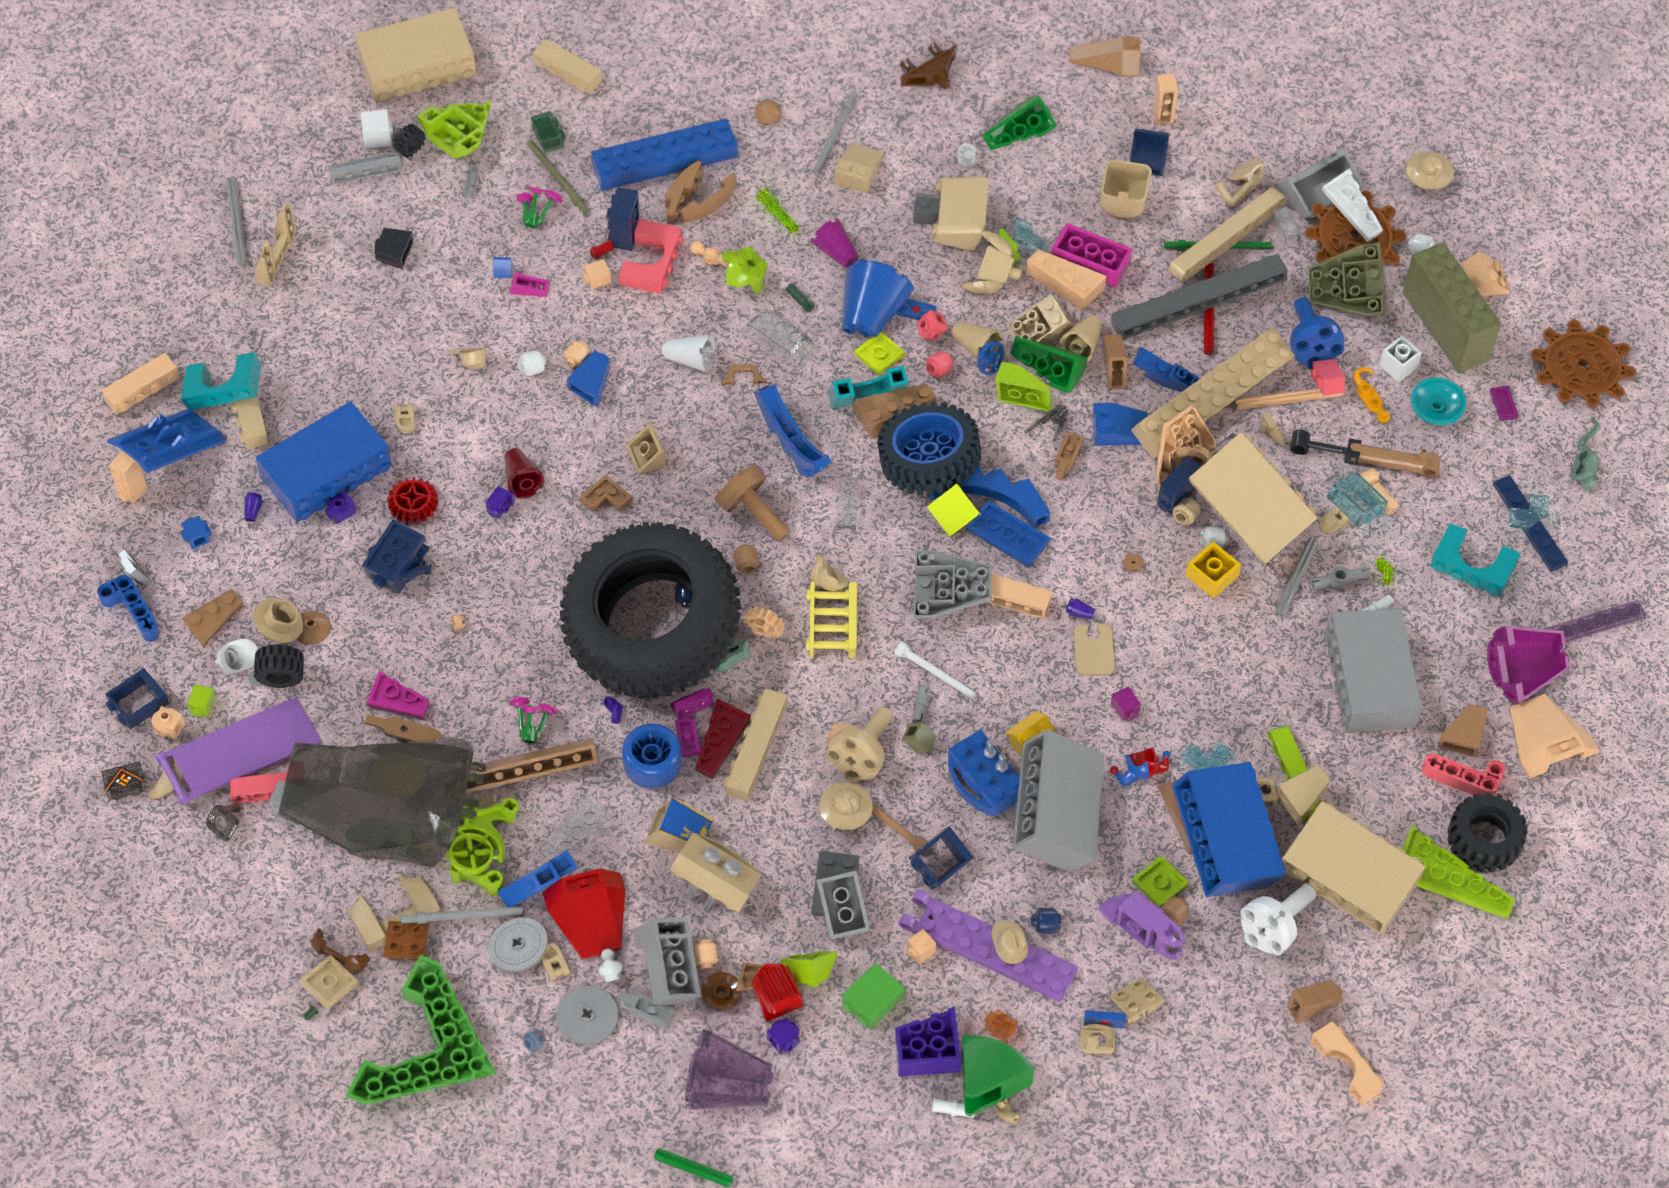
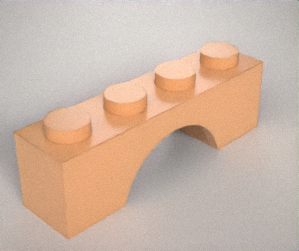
(1332, 1042)

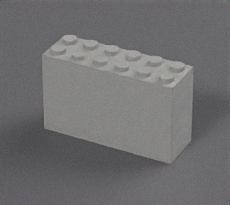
(1373, 670)
(1058, 801)

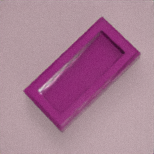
(1503, 403)

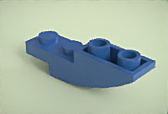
(1163, 373)
(537, 879)

